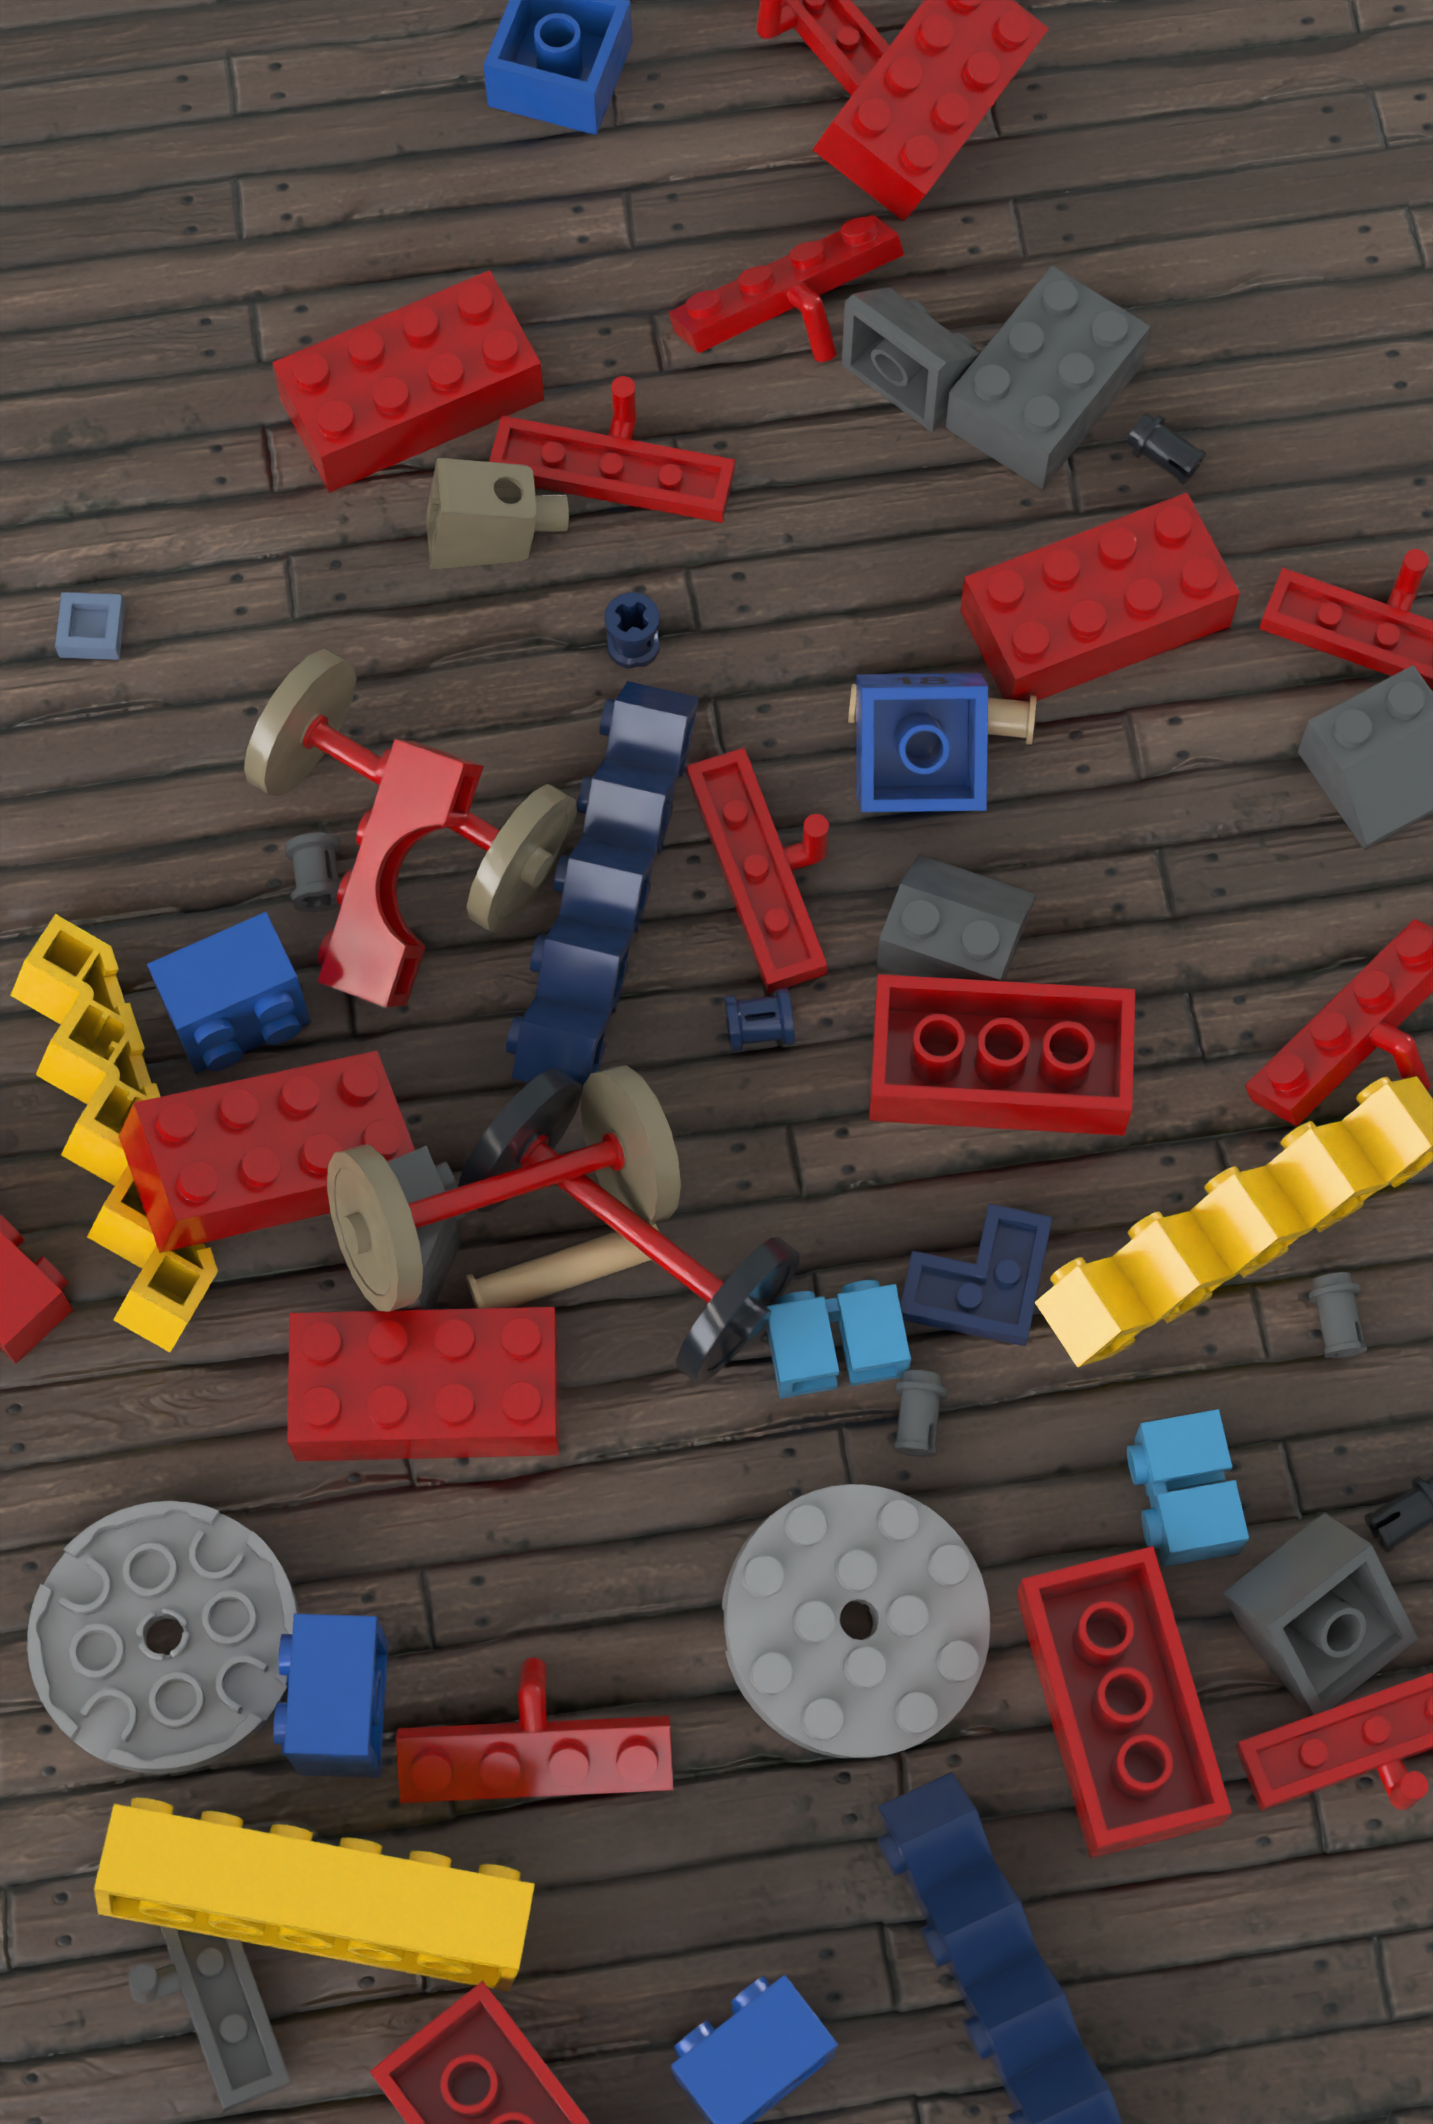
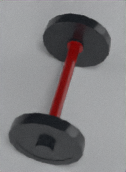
(735, 1310)

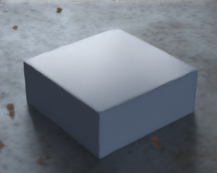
(90, 626)

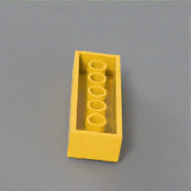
(313, 1895)

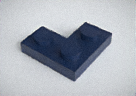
(987, 1297)

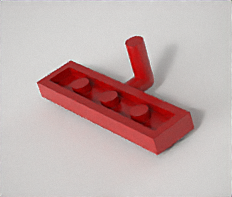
(833, 32)
(786, 284)
(615, 465)
(1354, 625)
(760, 868)
(1351, 1028)
(1345, 1744)
(534, 1754)

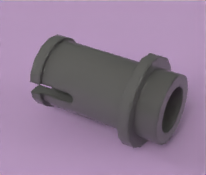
(1338, 1314)
(919, 1412)

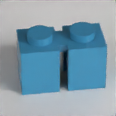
(869, 1333)
(1192, 1506)

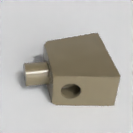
(487, 513)

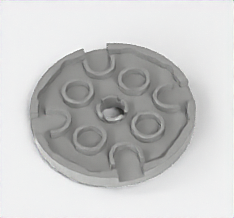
(94, 1624)
(788, 1636)

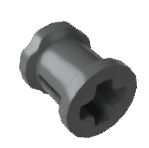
(314, 870)

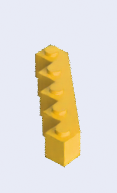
(102, 1064)
(1241, 1222)

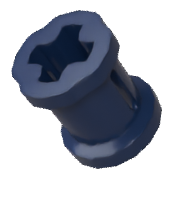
(624, 621)
(759, 1019)

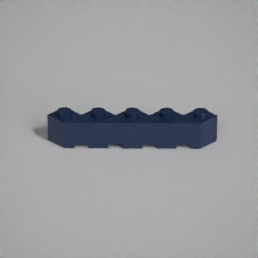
(604, 883)
(989, 1949)

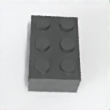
(1047, 377)

